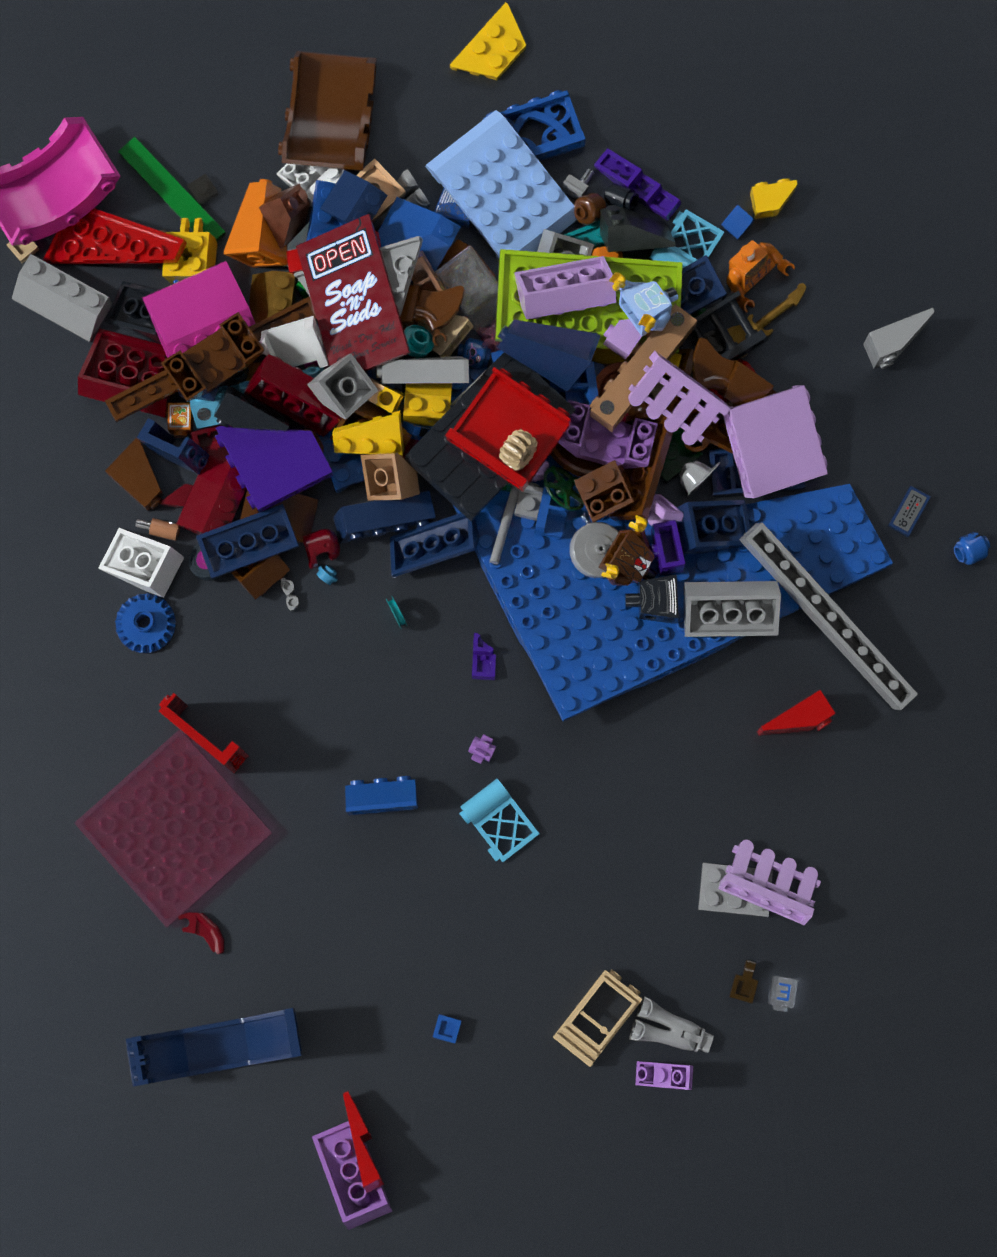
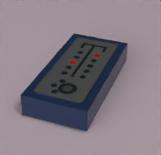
(909, 511)

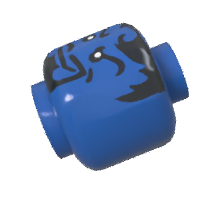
(971, 548)

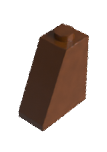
(136, 476)

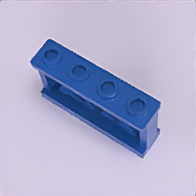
(564, 141)

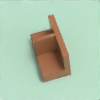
(424, 275)

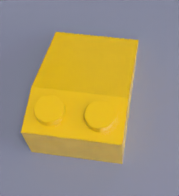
(426, 402)

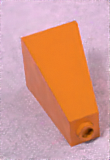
(251, 236)

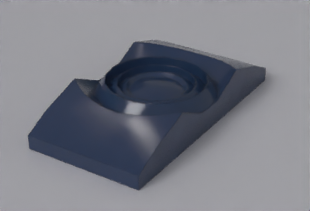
(726, 476)

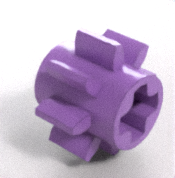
(482, 749)

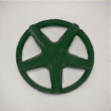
(563, 488)

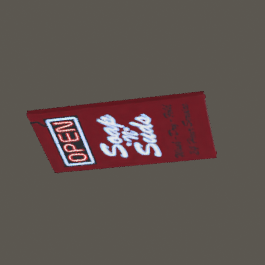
(353, 295)

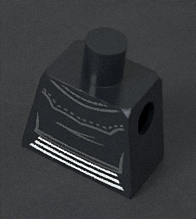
(656, 599)

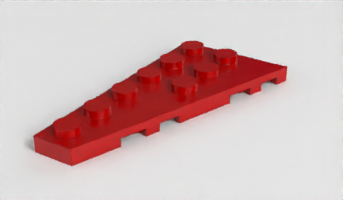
(112, 239)

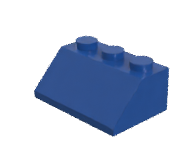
(381, 796)

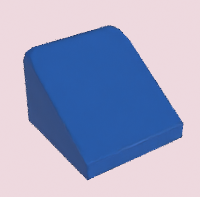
(737, 222)

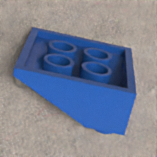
(410, 220)

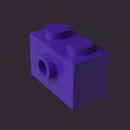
(667, 547)

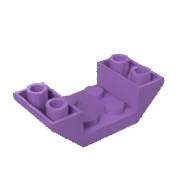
(593, 442)

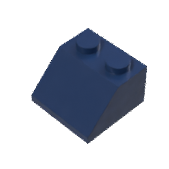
(352, 199)

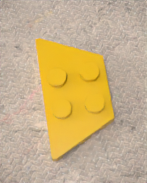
(493, 47)

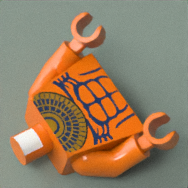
(751, 266)

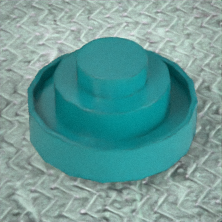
(419, 341)

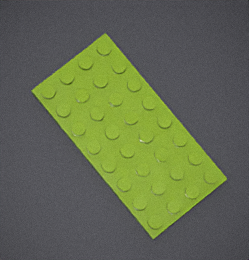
(591, 319)

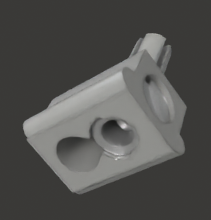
(575, 187)

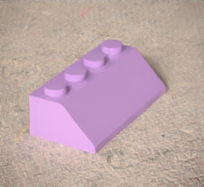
(565, 287)

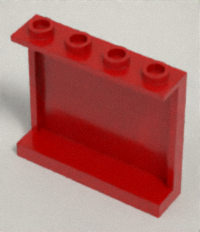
(499, 411)
(231, 757)

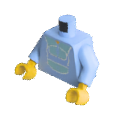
(644, 303)

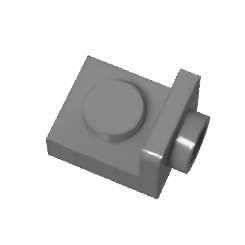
(529, 502)

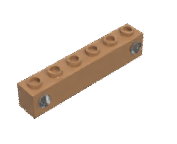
(614, 403)

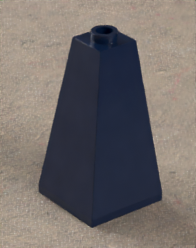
(550, 350)

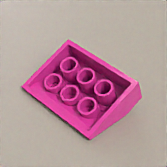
(196, 307)

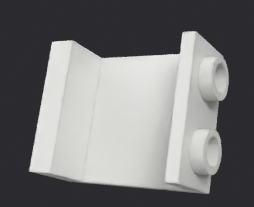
(296, 343)

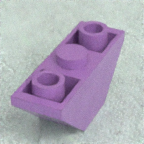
(664, 1075)

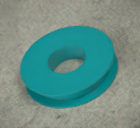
(396, 612)

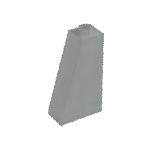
(424, 370)

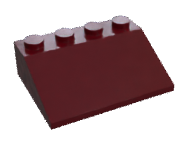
(118, 364)

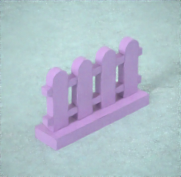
(672, 388)
(765, 894)

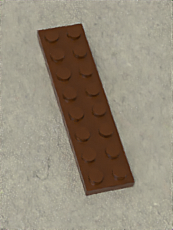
(645, 479)

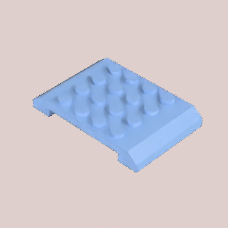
(502, 186)

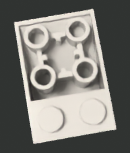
(307, 175)

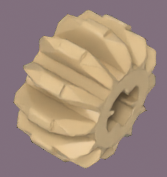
(518, 449)

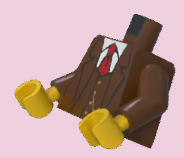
(629, 556)

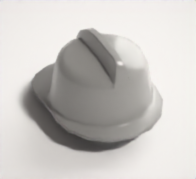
(693, 475)

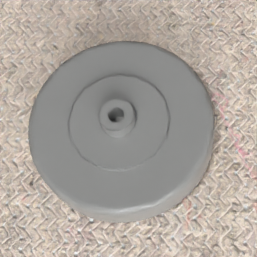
(590, 546)

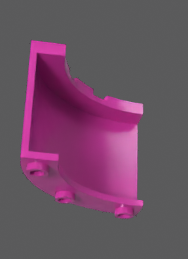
(55, 184)

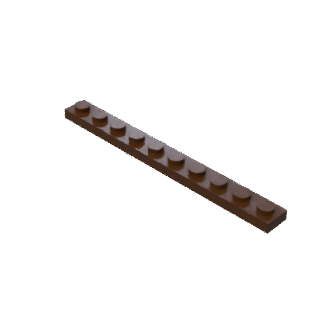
(161, 384)

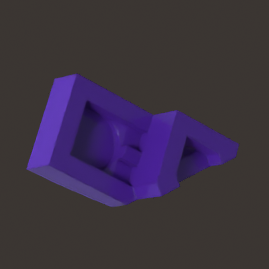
(483, 660)

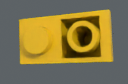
(771, 198)

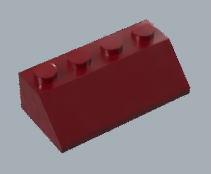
(287, 392)
(213, 494)

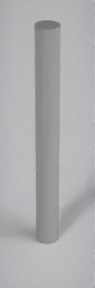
(505, 524)

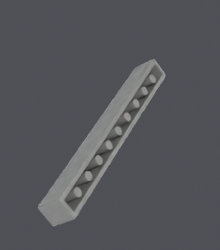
(828, 616)

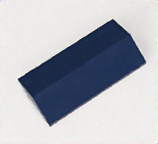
(700, 286)
(247, 541)
(432, 543)

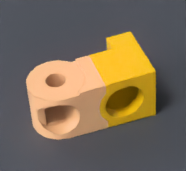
(386, 397)

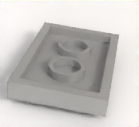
(719, 901)

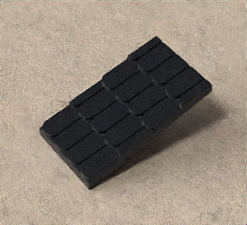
(454, 472)

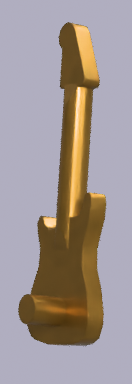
(738, 333)

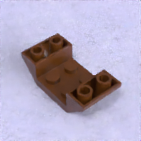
(214, 358)

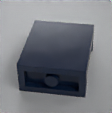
(188, 455)

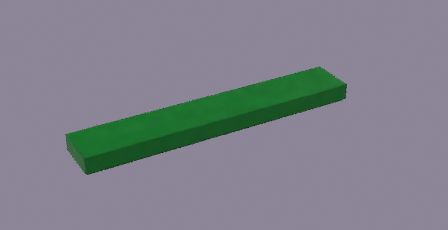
(168, 187)

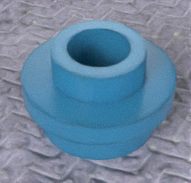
(327, 574)

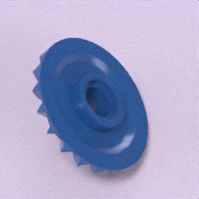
(153, 636)

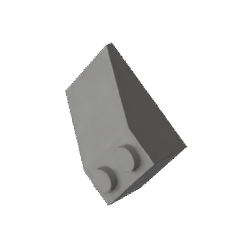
(890, 341)

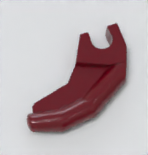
(204, 927)

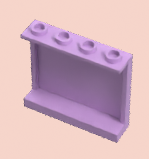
(775, 442)

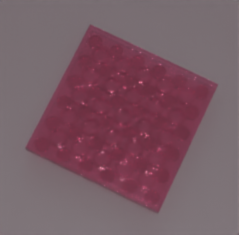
(173, 828)

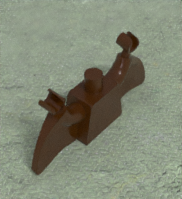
(431, 308)
(728, 377)

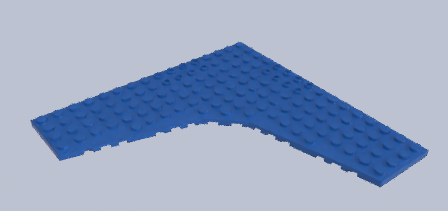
(597, 647)

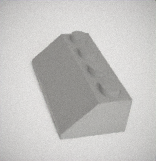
(61, 298)
(731, 608)

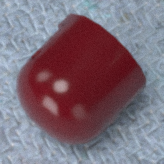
(321, 542)

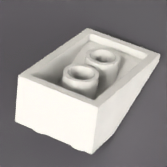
(141, 562)

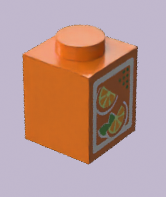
(180, 419)

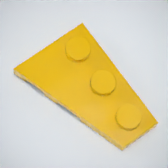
(370, 437)

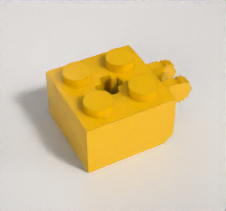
(197, 255)

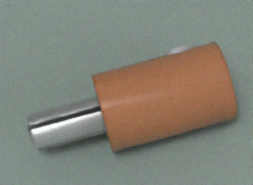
(160, 528)

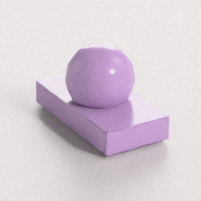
(663, 511)

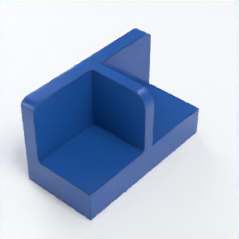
(584, 388)
(551, 516)

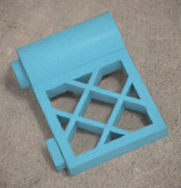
(676, 254)
(485, 806)

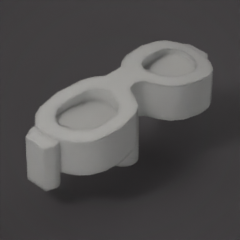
(288, 588)

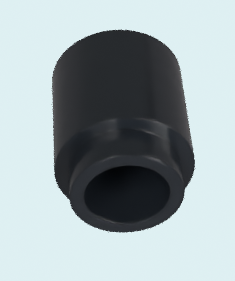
(621, 196)

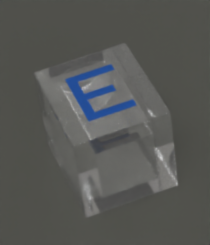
(782, 993)

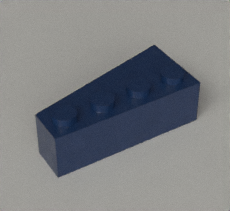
(383, 516)

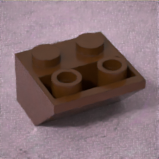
(605, 490)

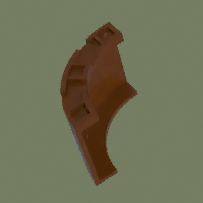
(329, 110)

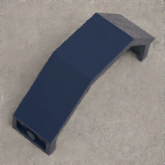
(214, 1047)

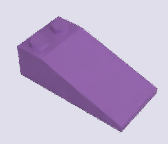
(343, 1175)

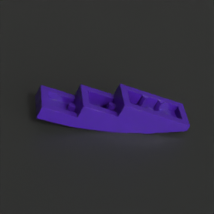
(629, 175)

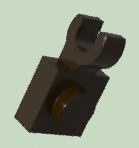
(744, 986)

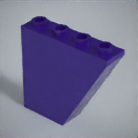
(273, 462)

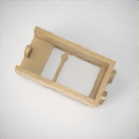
(576, 1040)

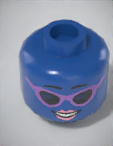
(473, 351)

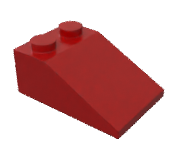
(805, 716)

